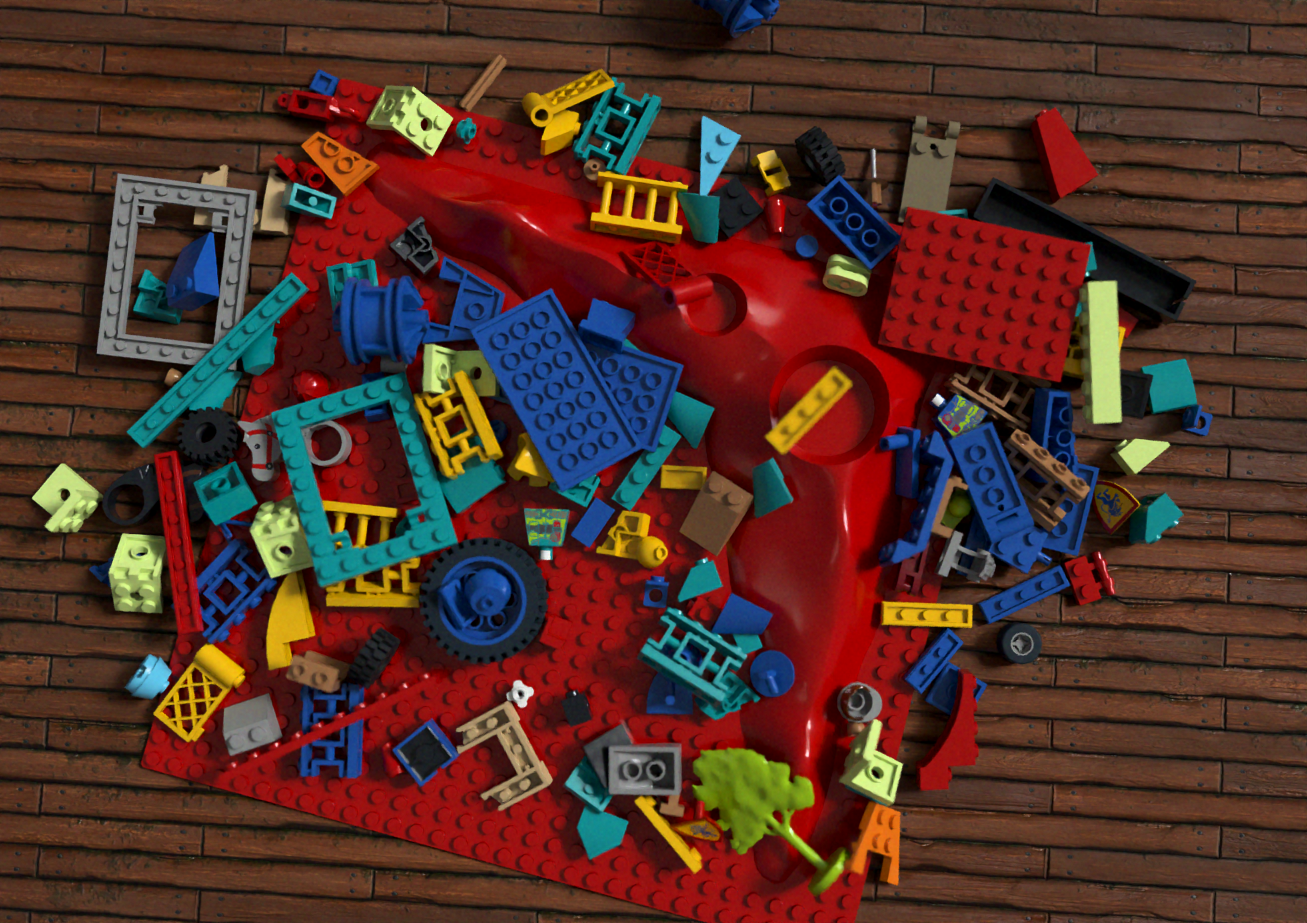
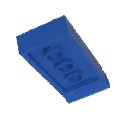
(990, 482)

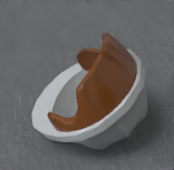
(859, 702)

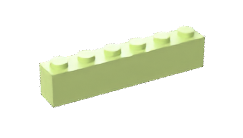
(1100, 352)

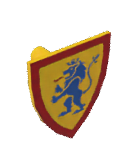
(1112, 504)

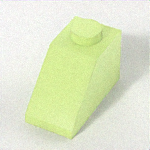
(1137, 453)

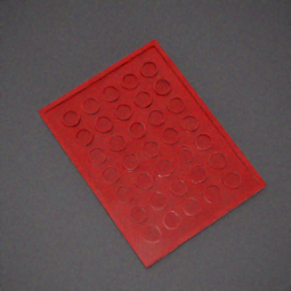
(983, 294)

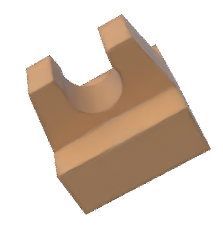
(672, 806)

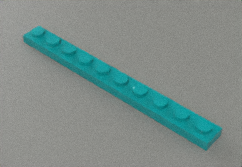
(217, 360)

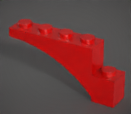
(956, 743)

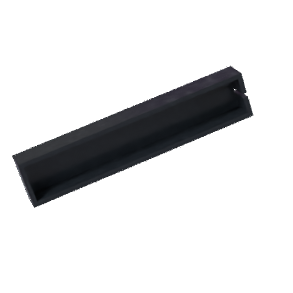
(1140, 279)

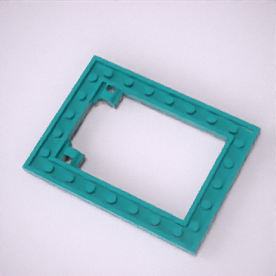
(348, 562)

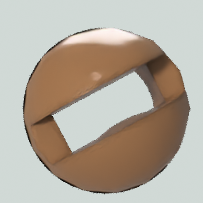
(173, 377)
(854, 728)

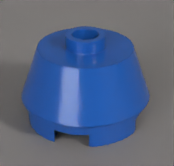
(487, 592)

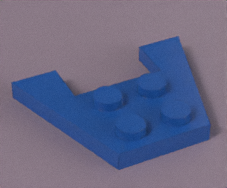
(474, 305)

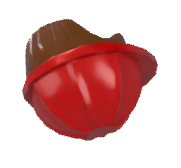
(308, 385)

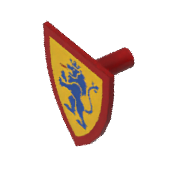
(701, 827)

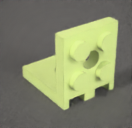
(403, 110)
(444, 363)
(67, 514)
(279, 526)
(138, 573)
(864, 759)

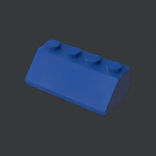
(854, 222)

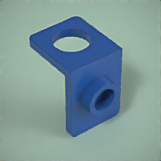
(1191, 417)
(656, 582)

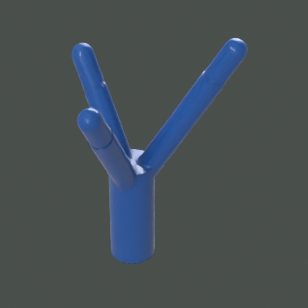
(226, 532)

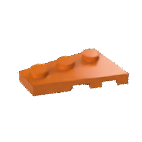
(340, 164)

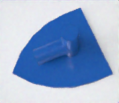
(668, 697)

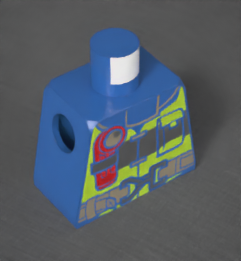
(955, 414)

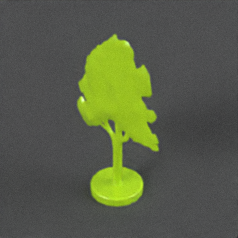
(747, 794)

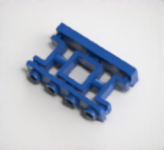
(212, 578)
(350, 735)

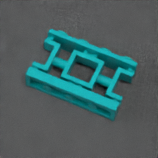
(632, 135)
(684, 672)

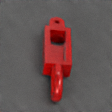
(320, 106)

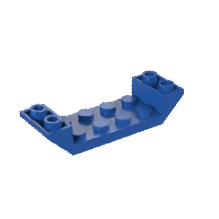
(936, 456)

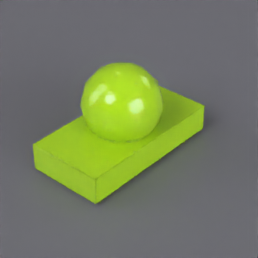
(956, 509)

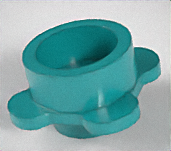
(466, 130)

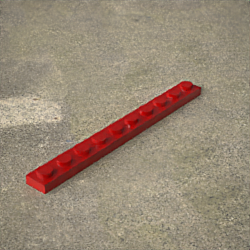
(320, 730)

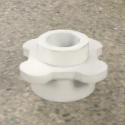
(526, 693)

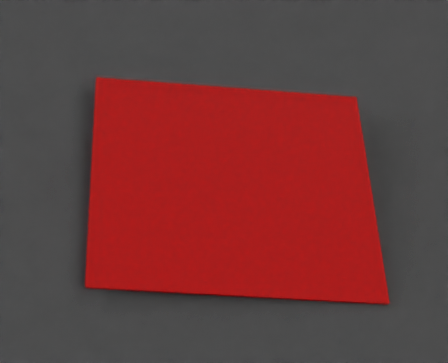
(811, 563)

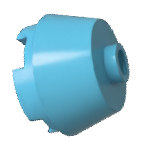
(149, 678)

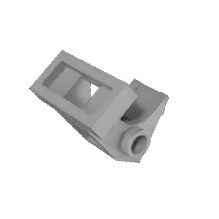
(981, 566)

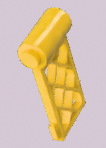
(541, 108)
(212, 665)

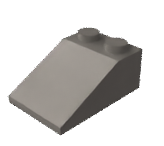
(645, 769)

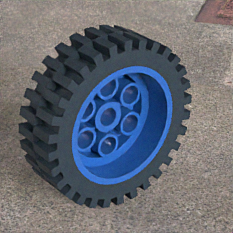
(487, 640)

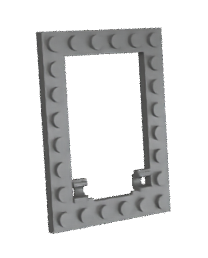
(148, 193)

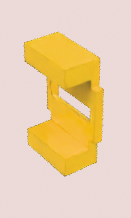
(777, 182)

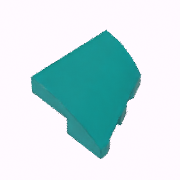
(701, 215)
(153, 300)
(736, 695)

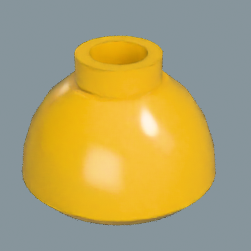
(651, 552)

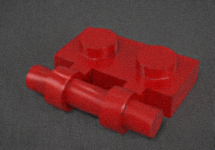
(1082, 580)

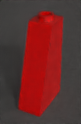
(1060, 155)

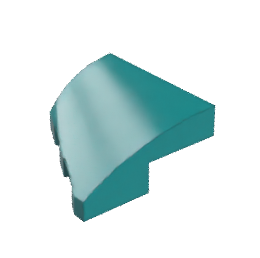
(261, 353)
(218, 391)
(690, 417)
(769, 488)

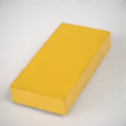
(683, 477)

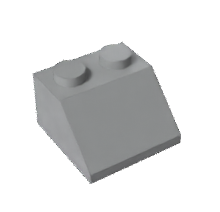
(250, 724)

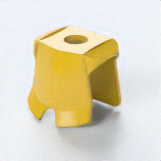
(529, 463)

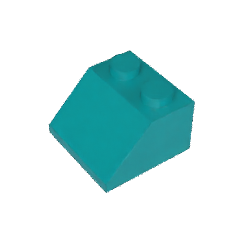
(225, 493)

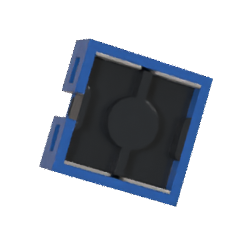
(426, 752)

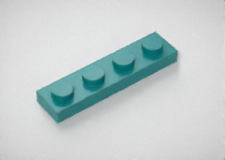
(645, 470)

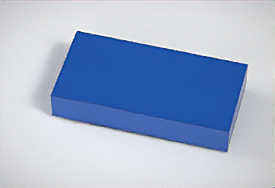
(592, 522)
(455, 603)

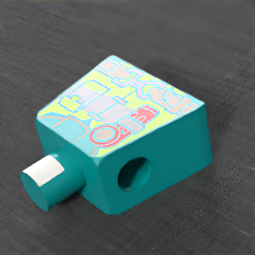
(546, 529)

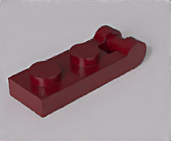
(911, 567)

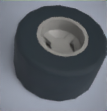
(1027, 644)

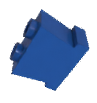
(607, 326)

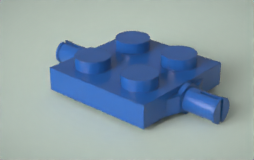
(1021, 549)

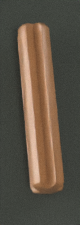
(483, 83)

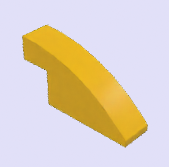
(288, 620)

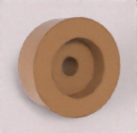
(591, 169)

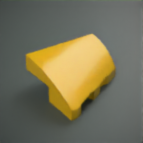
(626, 535)

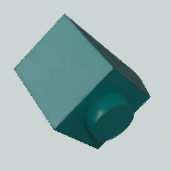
(308, 201)
(700, 579)

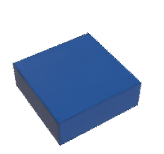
(324, 83)

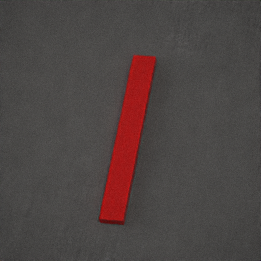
(178, 543)

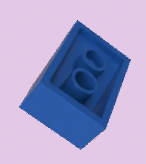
(194, 275)

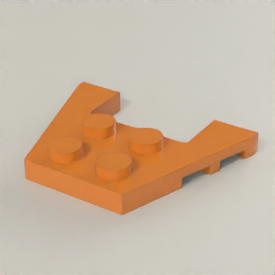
(880, 835)

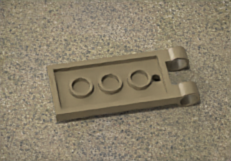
(928, 170)

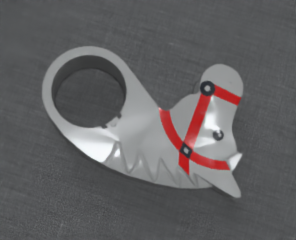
(266, 449)

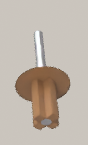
(874, 185)

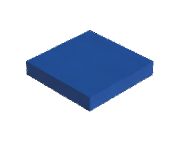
(944, 689)

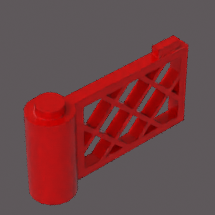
(679, 289)

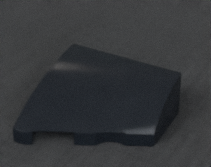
(415, 249)

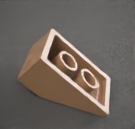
(716, 513)

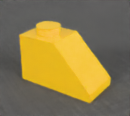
(560, 131)

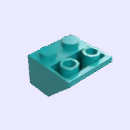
(1152, 518)

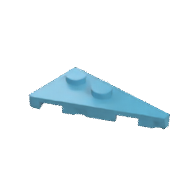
(716, 147)

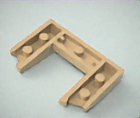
(270, 220)
(531, 772)

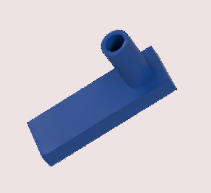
(907, 459)

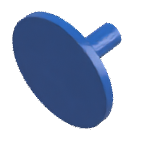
(772, 673)

